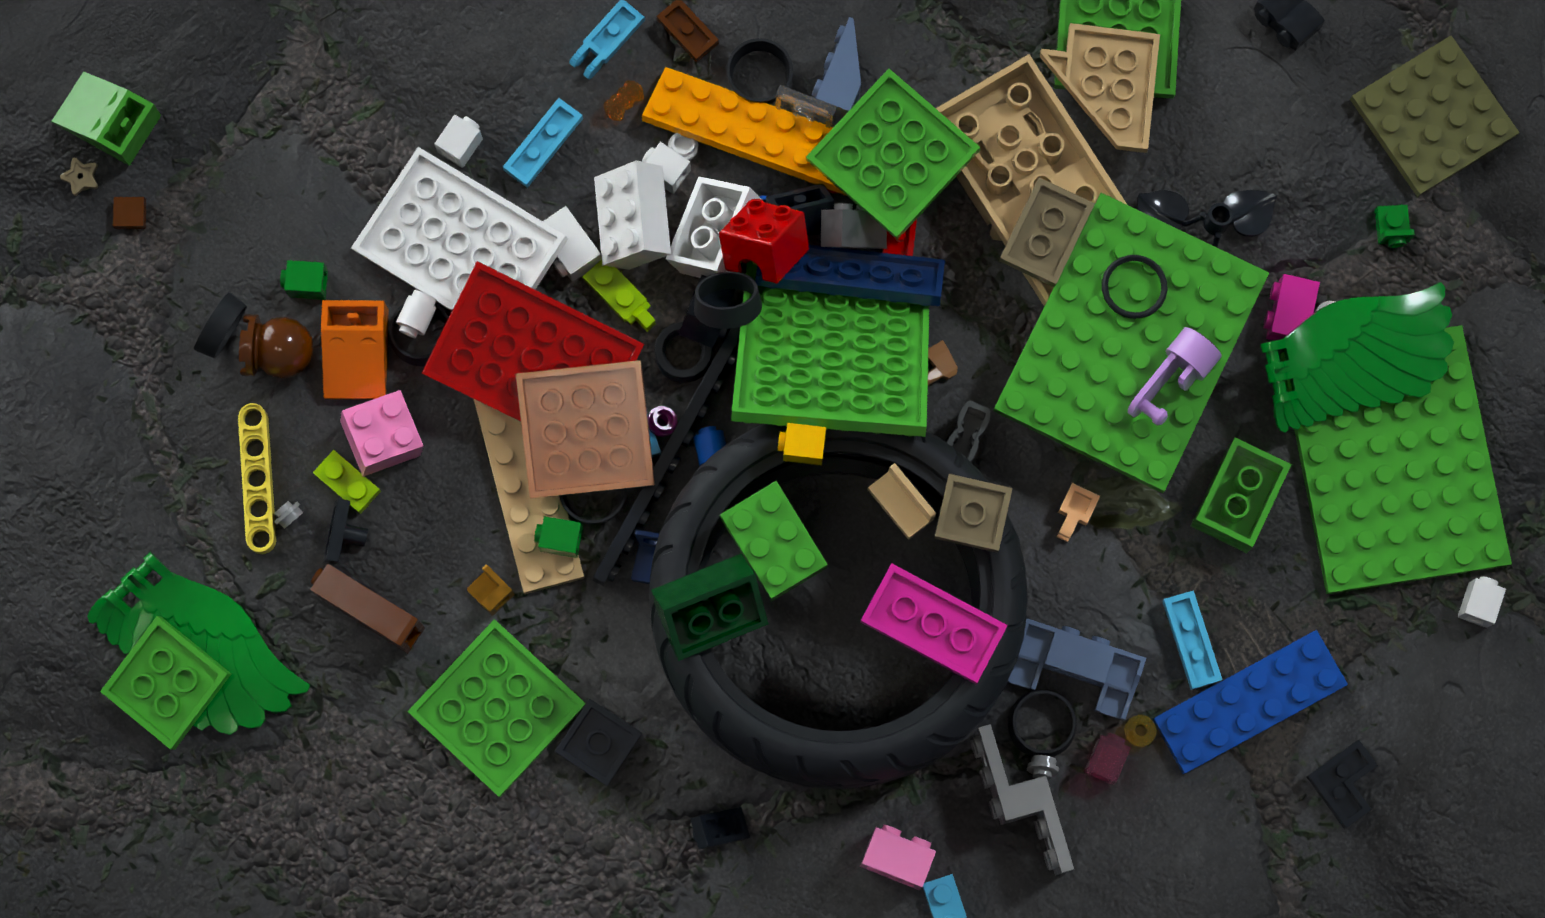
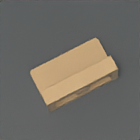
(902, 501)

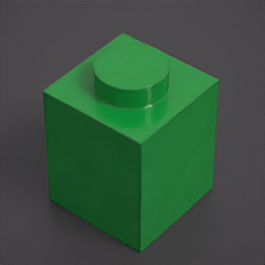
(305, 279)
(559, 536)

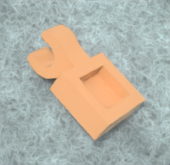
(1077, 507)

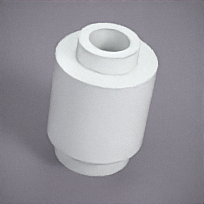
(416, 314)

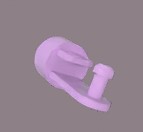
(1191, 353)

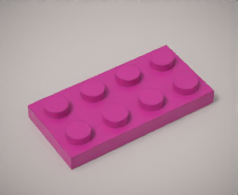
(933, 623)

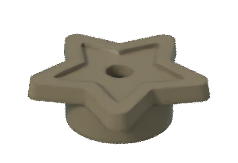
(88, 180)

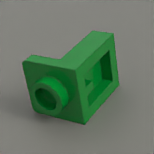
(1393, 225)

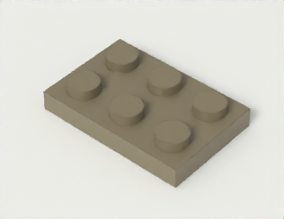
(1046, 232)

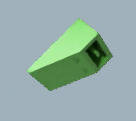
(107, 117)

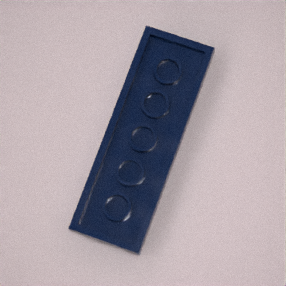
(864, 275)

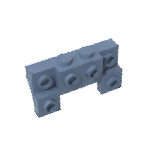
(1081, 659)

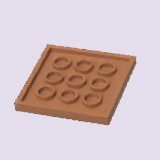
(585, 429)

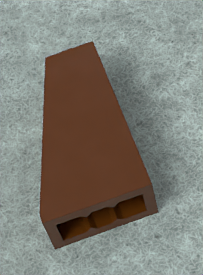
(367, 607)

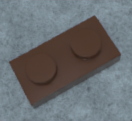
(687, 30)

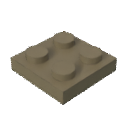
(973, 513)

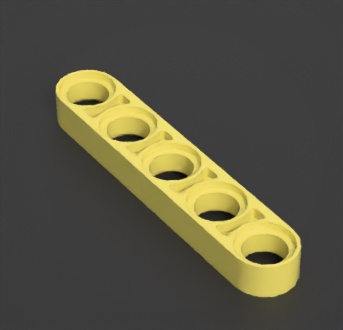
(265, 491)

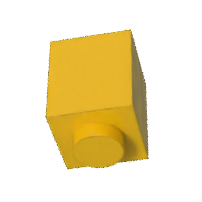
(802, 443)

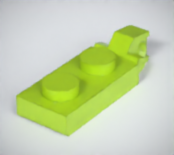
(620, 295)

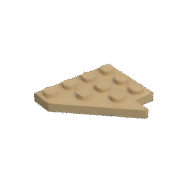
(1111, 79)

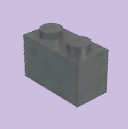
(851, 229)

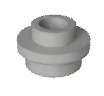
(287, 514)
(1043, 766)

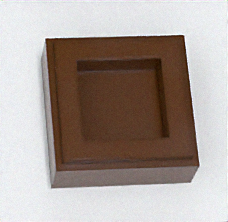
(129, 213)

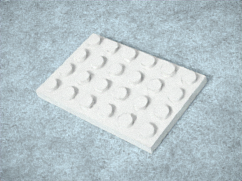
(443, 222)

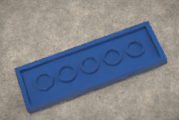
(1249, 702)

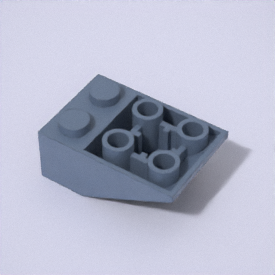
(842, 74)

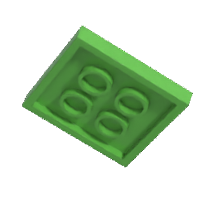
(165, 682)

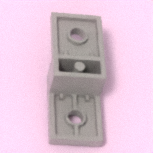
(1022, 801)

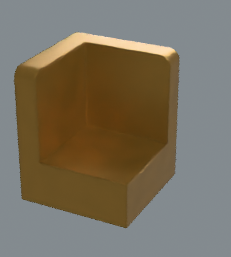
(490, 591)

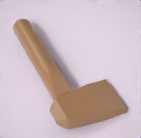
(942, 361)

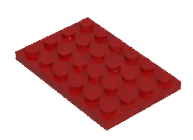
(514, 329)

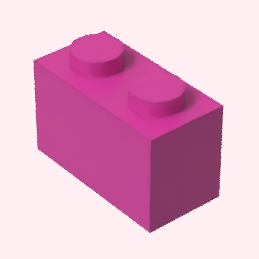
(1293, 304)

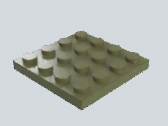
(1434, 116)

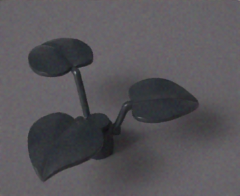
(1246, 209)

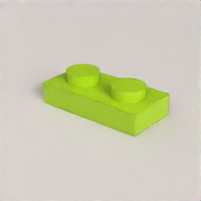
(346, 481)

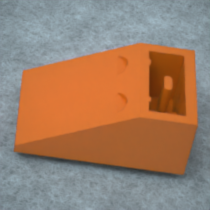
(354, 348)

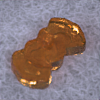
(623, 100)

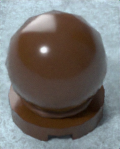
(277, 347)

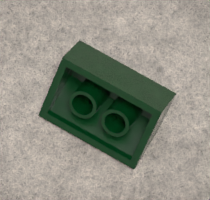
(710, 606)

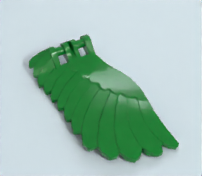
(1359, 356)
(216, 627)

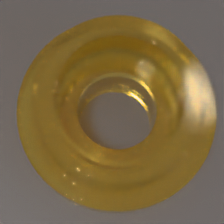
(1133, 738)

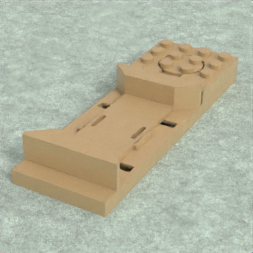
(1022, 138)

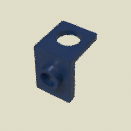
(644, 556)

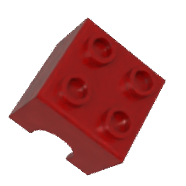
(766, 235)

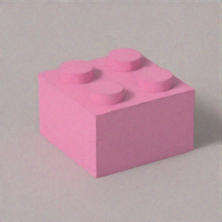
(381, 433)
(898, 857)

